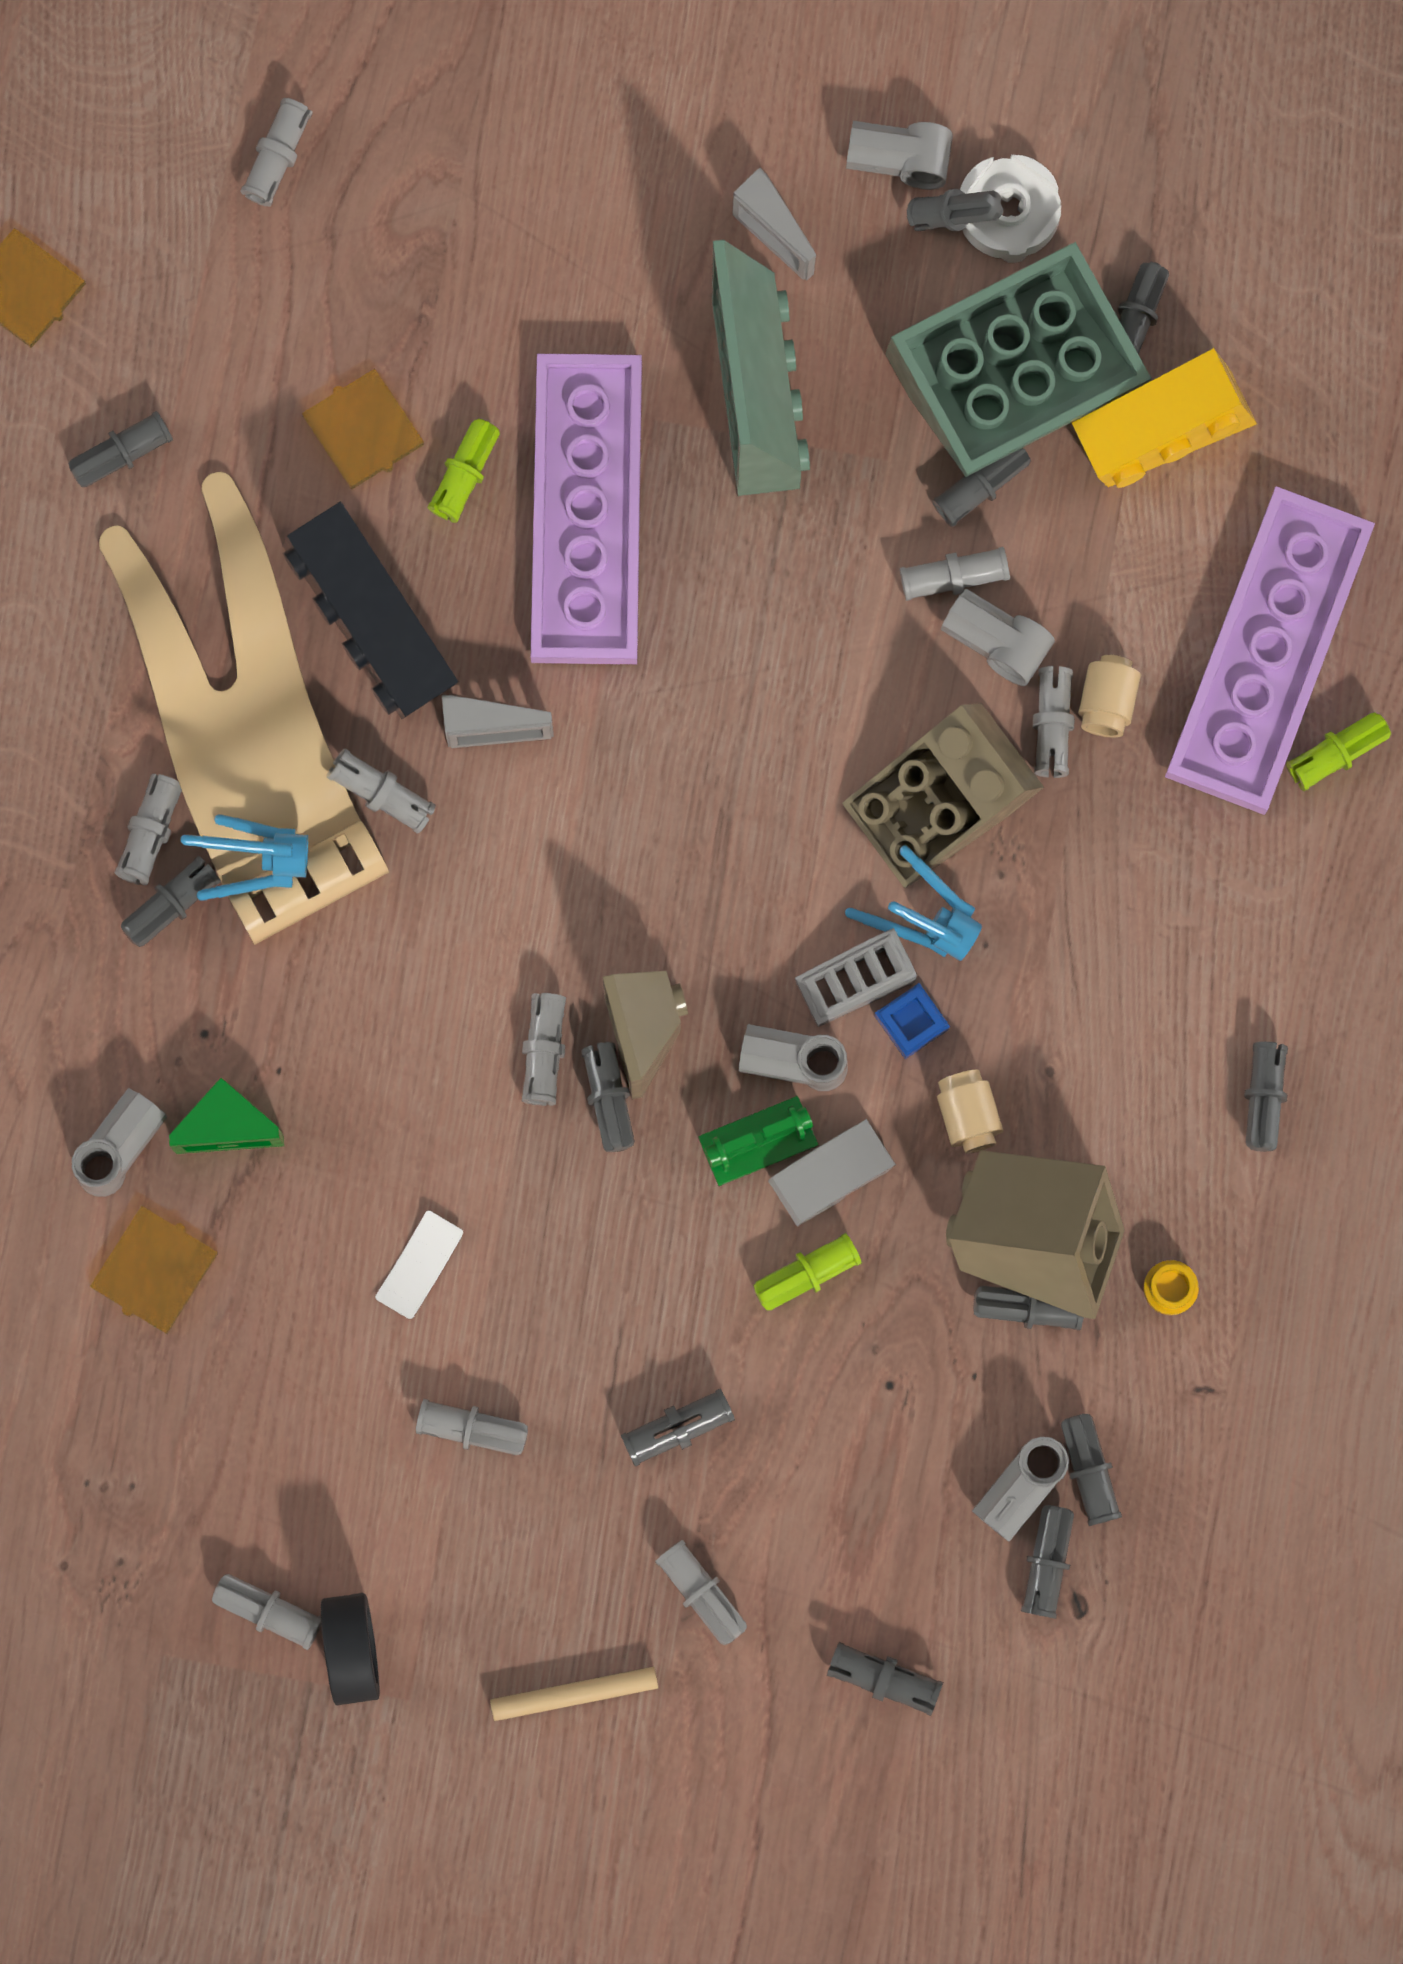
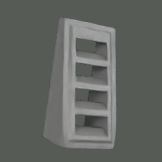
(768, 218)
(482, 722)
(867, 951)

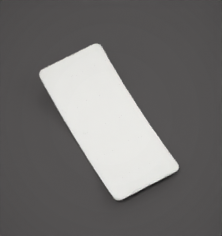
(419, 1265)

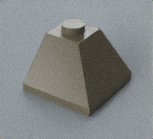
(644, 1022)

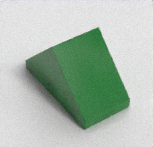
(224, 1123)

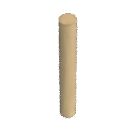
(574, 1693)

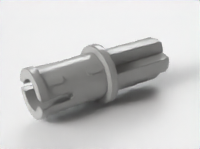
(471, 1428)
(702, 1593)
(267, 1610)

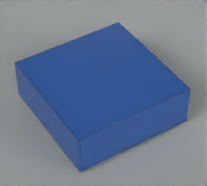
(912, 1021)

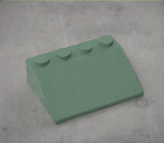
(1017, 360)
(756, 374)

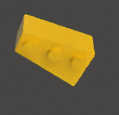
(1164, 420)

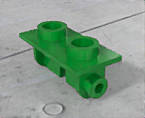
(758, 1140)

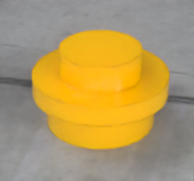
(1171, 1287)

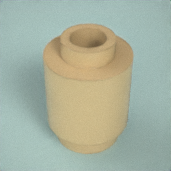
(1109, 696)
(969, 1111)

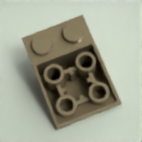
(943, 792)

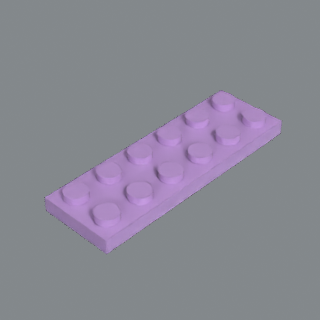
(586, 509)
(1270, 650)

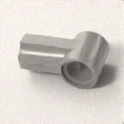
(913, 153)
(1010, 644)
(787, 1055)
(121, 1139)
(1018, 1491)

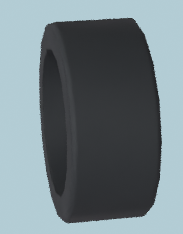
(350, 1649)

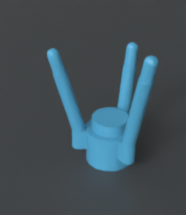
(281, 852)
(947, 933)

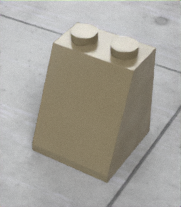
(1038, 1228)

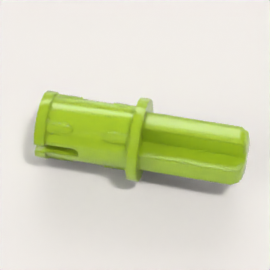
(464, 470)
(1338, 750)
(807, 1272)

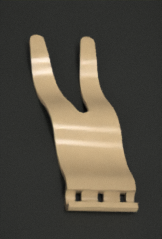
(257, 743)

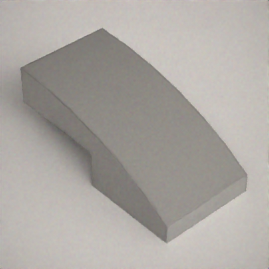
(831, 1172)

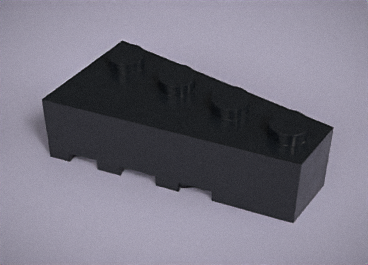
(368, 610)

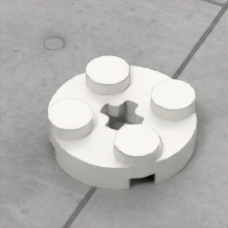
(1039, 206)

